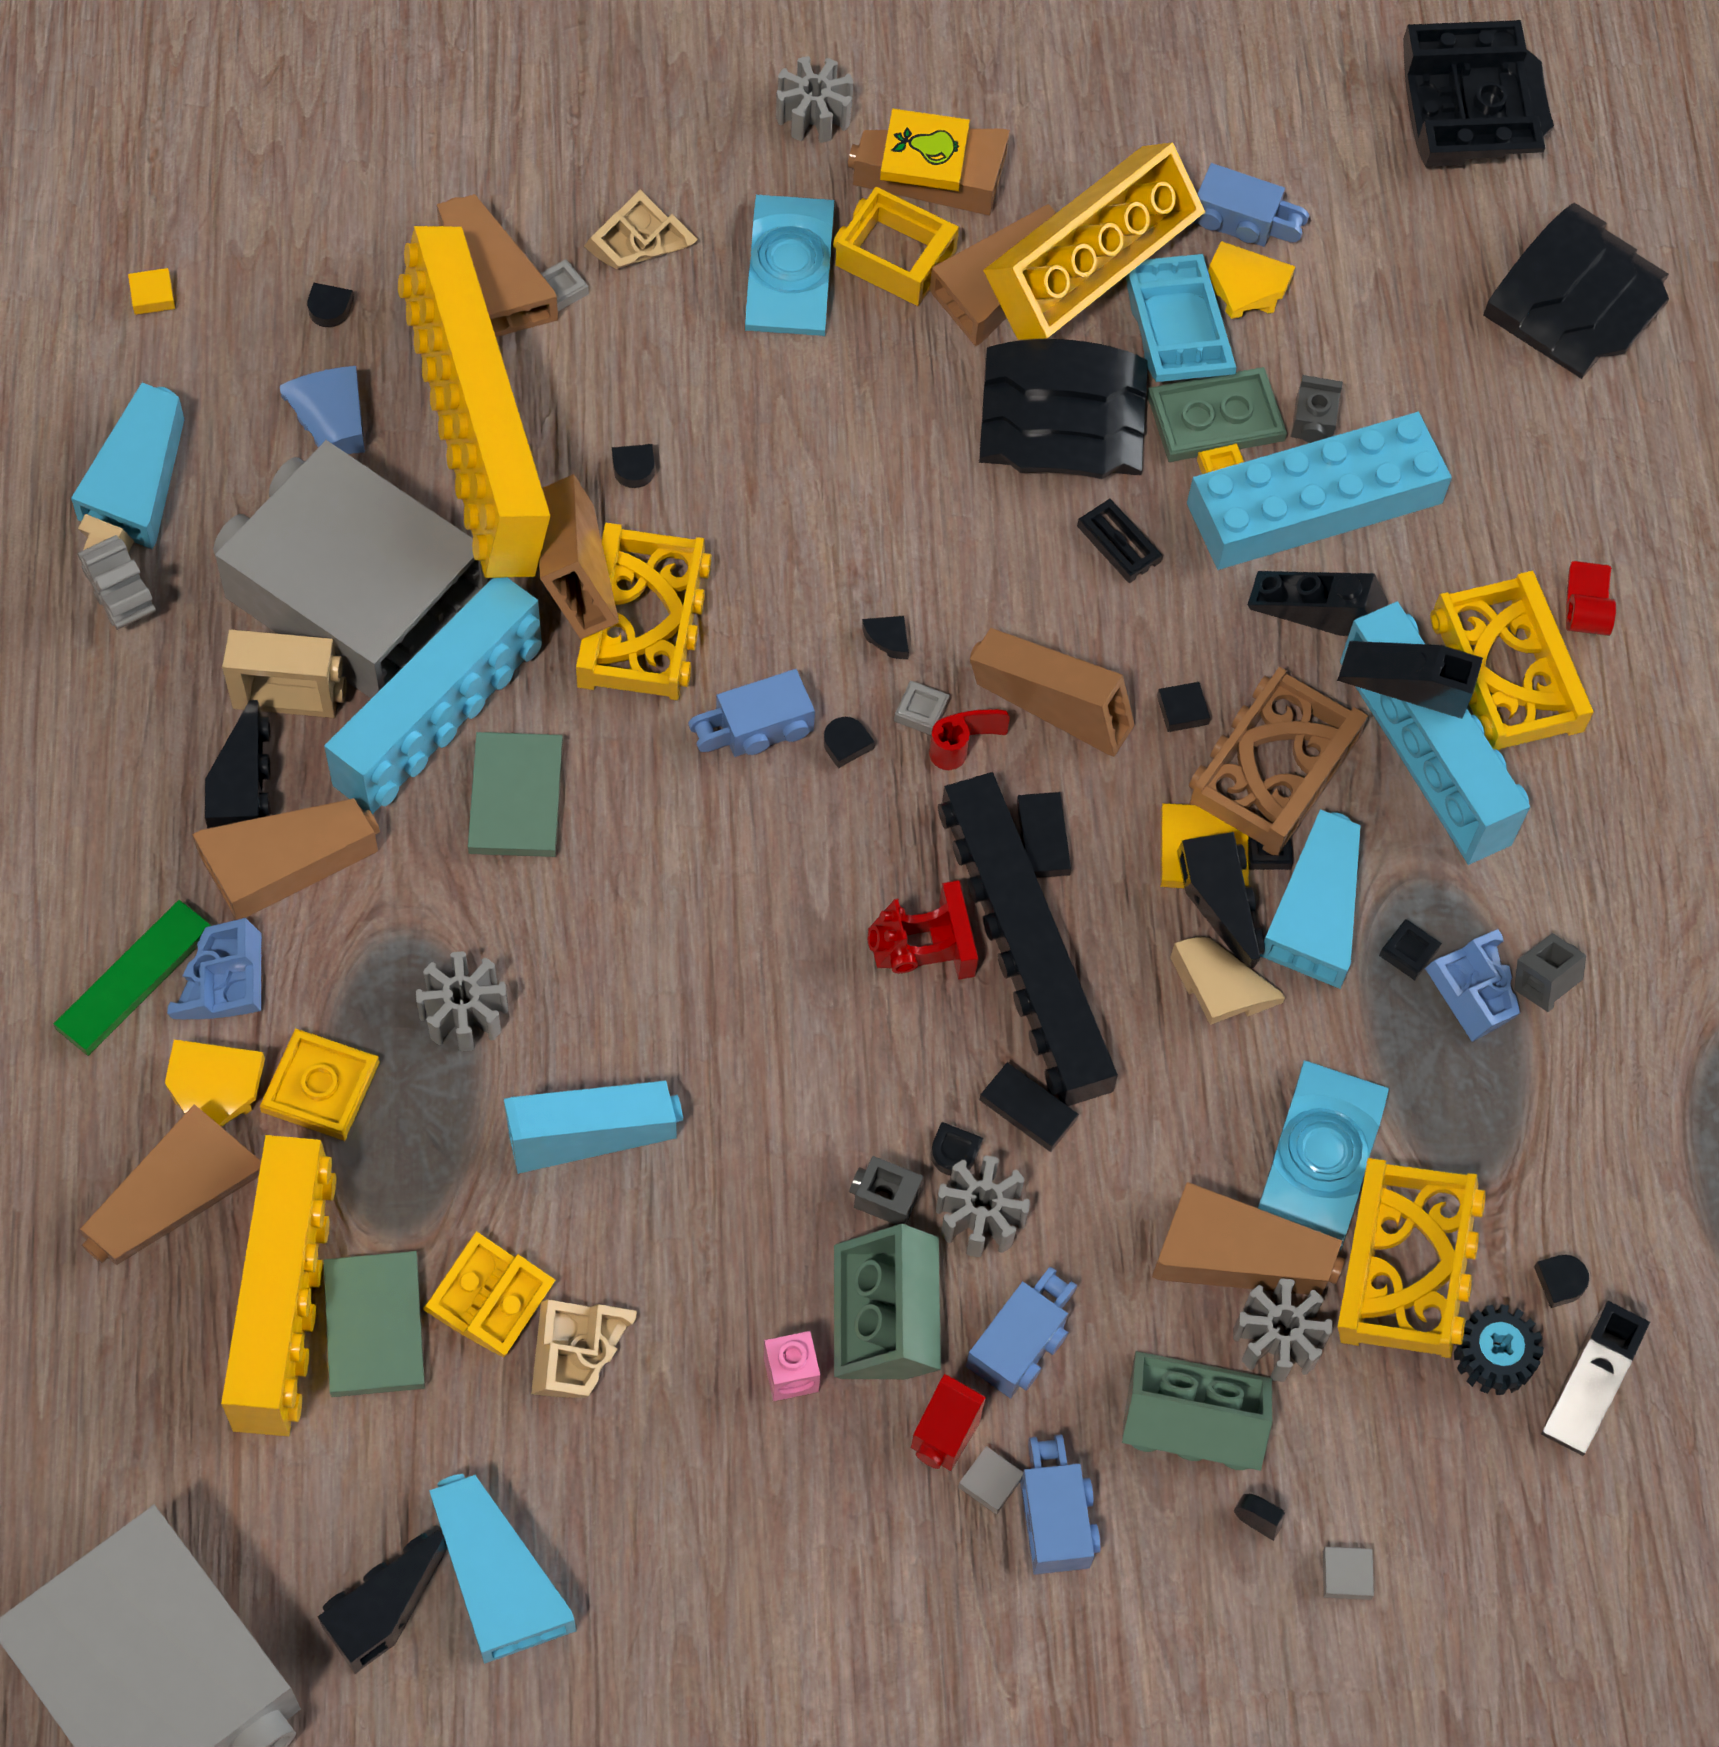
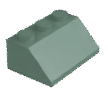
(887, 1305)
(1198, 1411)

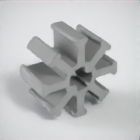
(814, 99)
(116, 582)
(482, 1010)
(1000, 1197)
(1302, 1333)

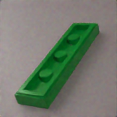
(132, 978)

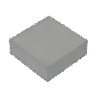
(566, 283)
(921, 707)
(991, 1480)
(1348, 1573)

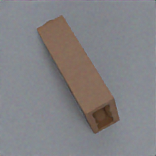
(979, 177)
(510, 284)
(963, 286)
(574, 559)
(1056, 688)
(284, 852)
(171, 1185)
(1243, 1247)

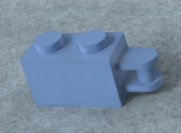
(1248, 207)
(757, 716)
(1022, 1334)
(1057, 1510)

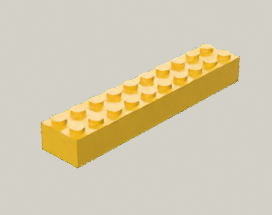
(473, 403)

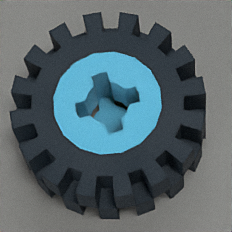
(1489, 1362)

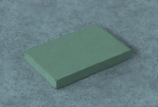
(1216, 413)
(515, 794)
(373, 1324)

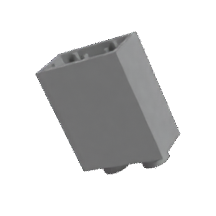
(348, 563)
(146, 1651)

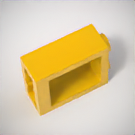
(903, 217)

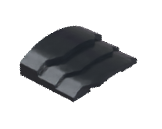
(1474, 91)
(1578, 292)
(1063, 408)

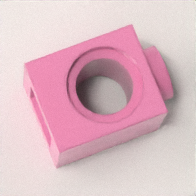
(791, 1366)

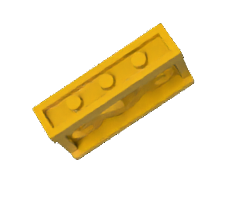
(603, 649)
(1553, 662)
(1376, 1207)

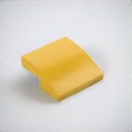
(489, 1294)

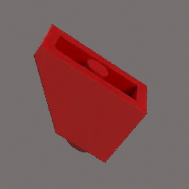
(947, 1424)

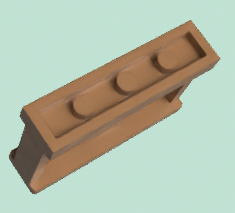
(1283, 812)

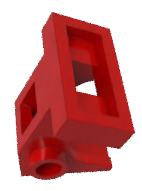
(948, 933)

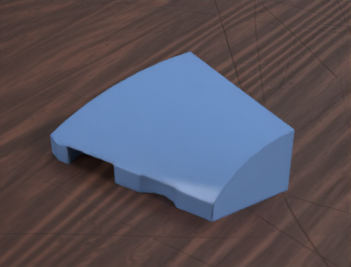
(329, 407)
(223, 974)
(1476, 985)

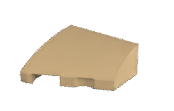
(638, 234)
(1221, 980)
(575, 1346)

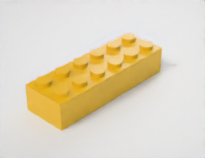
(1094, 241)
(277, 1287)

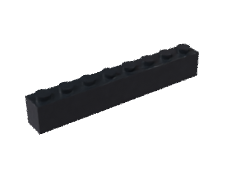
(1028, 940)

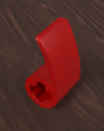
(1588, 599)
(952, 734)

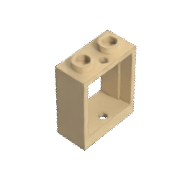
(284, 673)

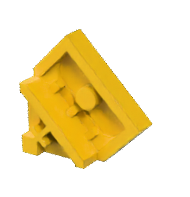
(1248, 279)
(214, 1079)

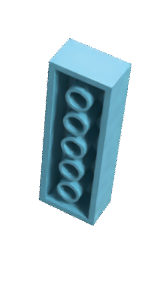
(1318, 490)
(434, 694)
(1445, 754)

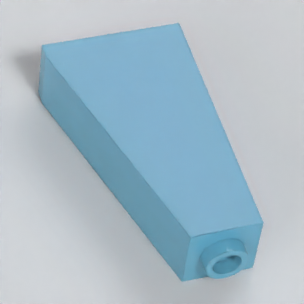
(135, 466)
(1317, 910)
(589, 1122)
(499, 1579)

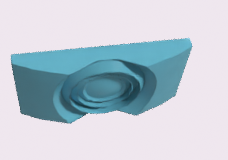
(789, 265)
(1179, 319)
(1324, 1150)

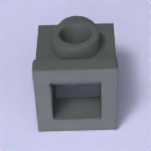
(1316, 408)
(1549, 971)
(884, 1176)

